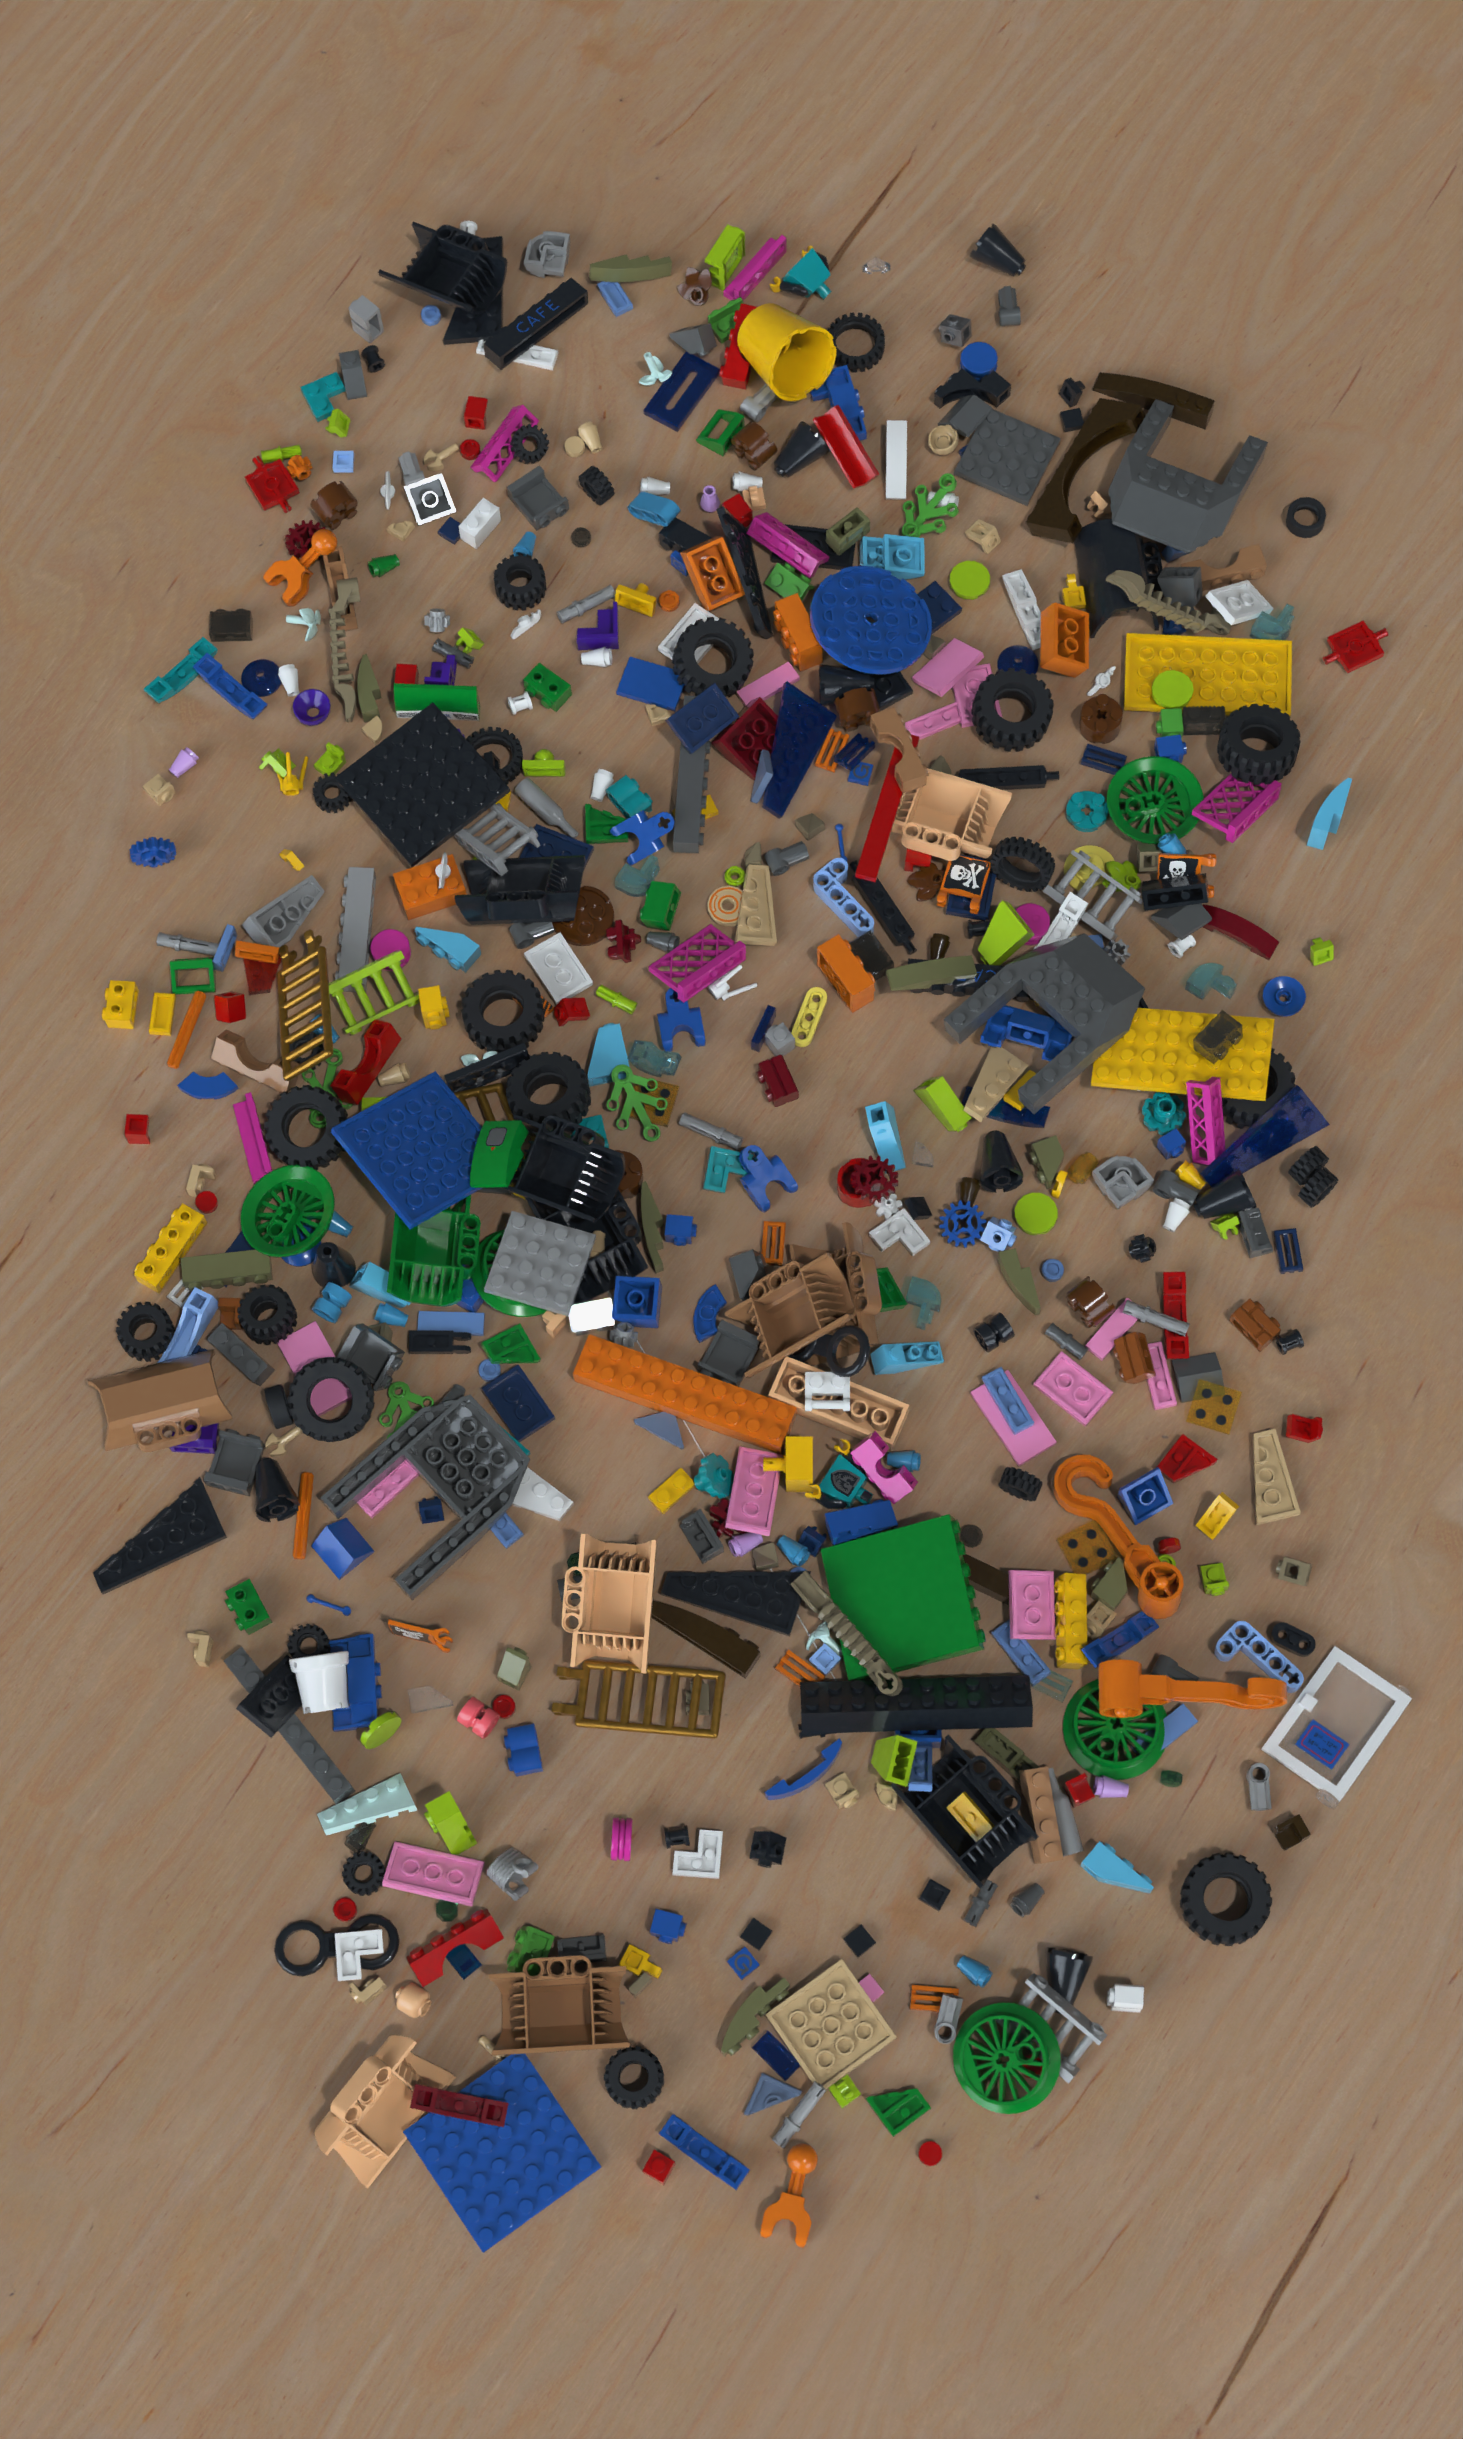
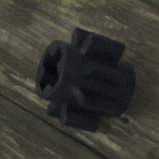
(1142, 1248)

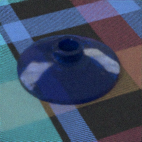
(1010, 654)
(261, 685)

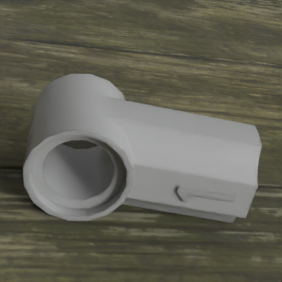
(756, 406)
(410, 468)
(1259, 1789)
(948, 2016)

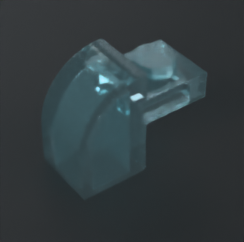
(1271, 628)
(636, 882)
(1208, 977)
(651, 1060)
(924, 1295)

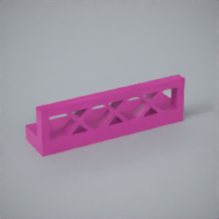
(756, 269)
(498, 440)
(787, 544)
(1213, 1116)
(252, 1138)

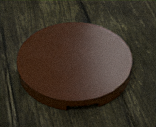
(591, 919)

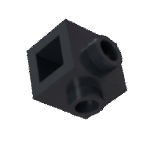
(767, 1848)

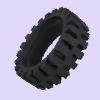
(865, 324)
(506, 740)
(1027, 851)

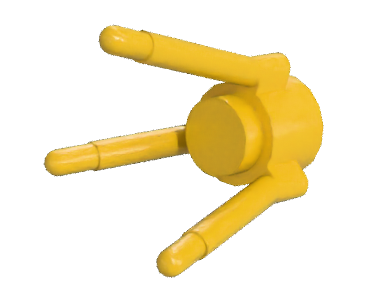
(290, 784)

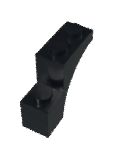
(990, 389)

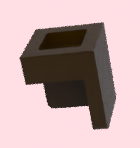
(1291, 1832)

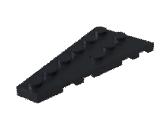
(471, 327)
(746, 566)
(170, 1536)
(751, 1597)

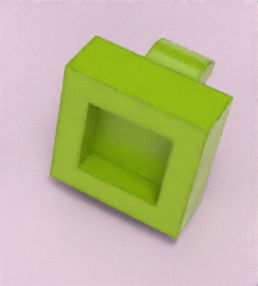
(338, 423)
(470, 638)
(1321, 951)
(1224, 1223)
(844, 2091)

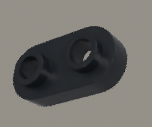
(1293, 1638)

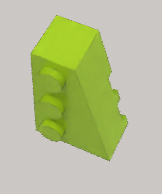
(448, 1820)

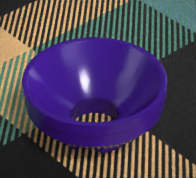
(311, 699)

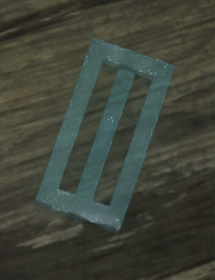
(1058, 1677)

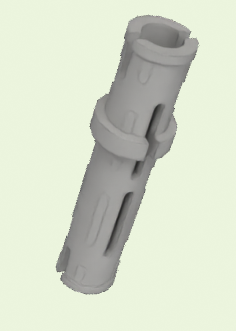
(577, 608)
(188, 944)
(718, 1134)
(1151, 1316)
(796, 2118)

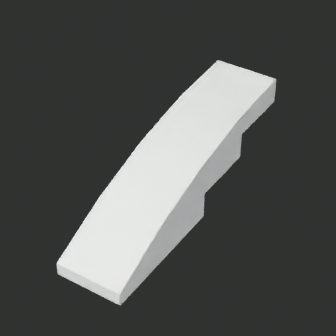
(896, 460)
(1025, 606)

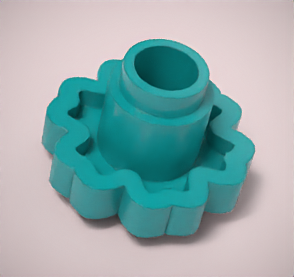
(1163, 1113)
(714, 1476)

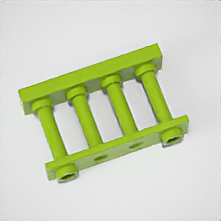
(355, 980)

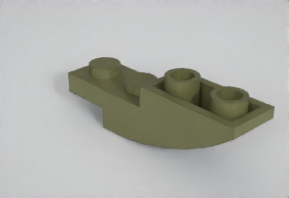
(745, 2023)

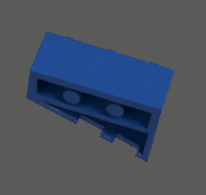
(860, 1521)

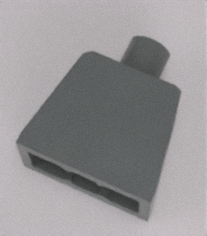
(1182, 585)

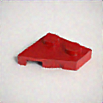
(1185, 1460)

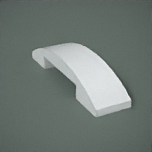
(1065, 921)

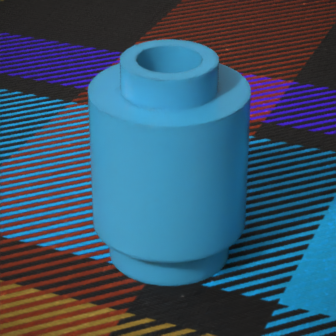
(1171, 844)

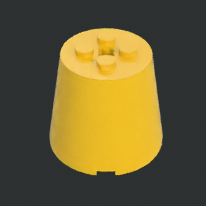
(786, 350)

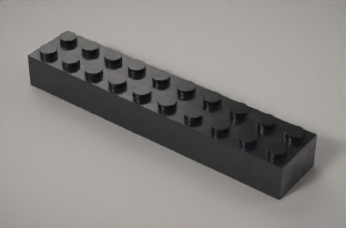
(919, 1706)

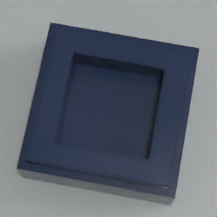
(450, 530)

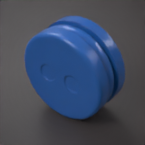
(979, 359)

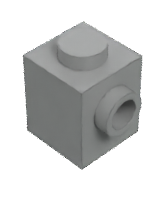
(779, 1040)

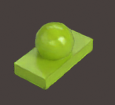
(543, 765)

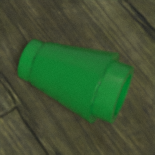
(381, 565)

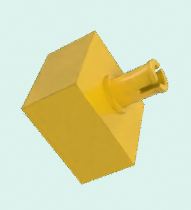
(796, 1464)

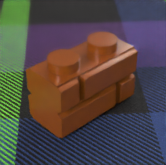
(1255, 1324)
(1134, 1358)

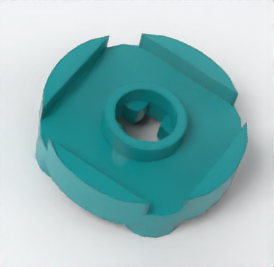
(1083, 800)

